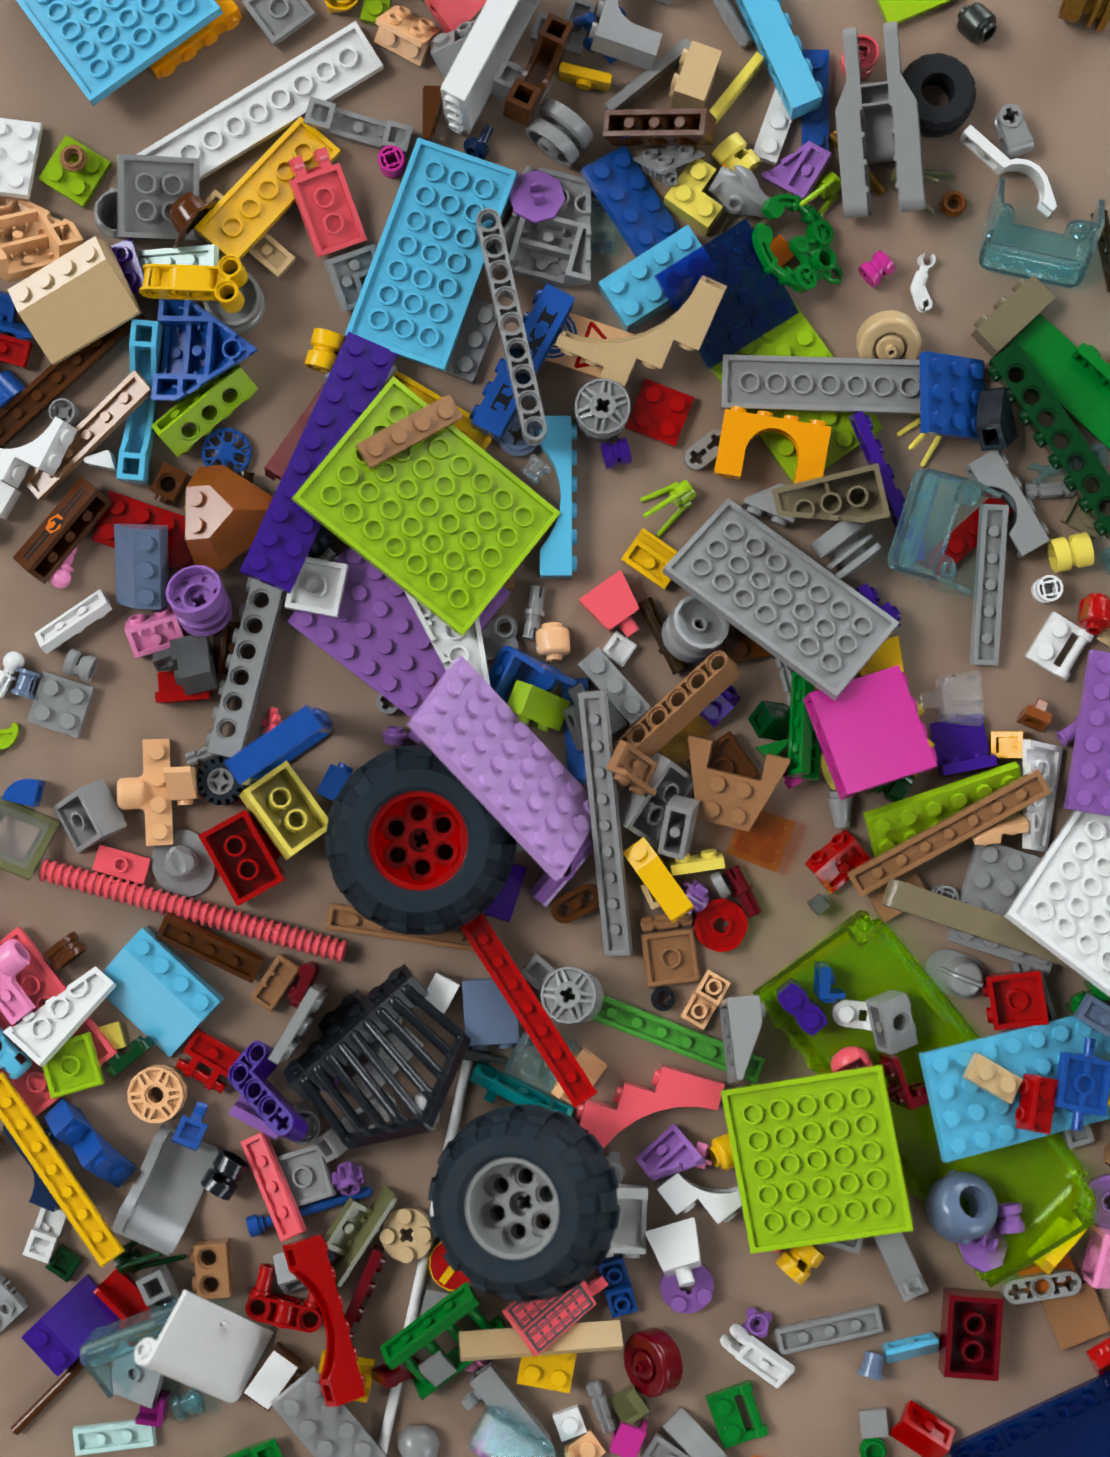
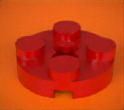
(712, 937)

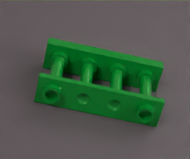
(428, 1326)

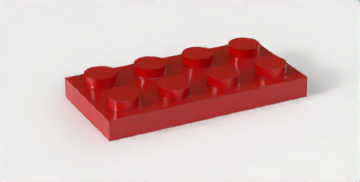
(132, 511)

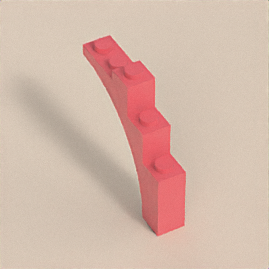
(672, 1089)

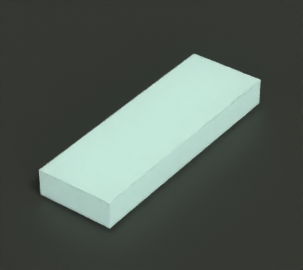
(112, 1437)

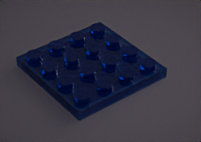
(751, 301)

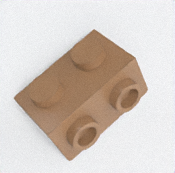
(632, 768)

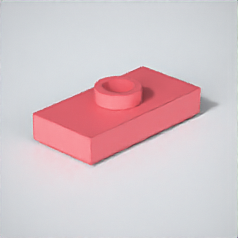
(122, 864)

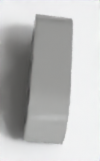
(698, 447)

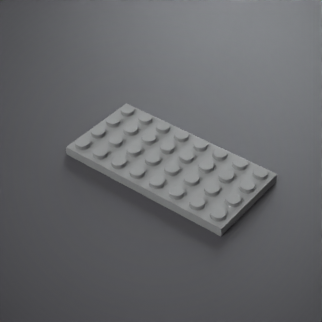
(781, 598)

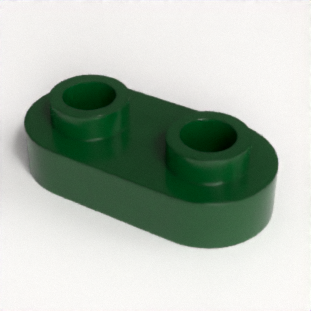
(137, 1048)

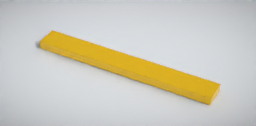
(57, 1175)

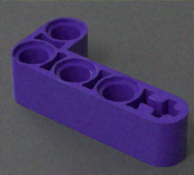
(250, 1079)

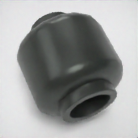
(976, 23)

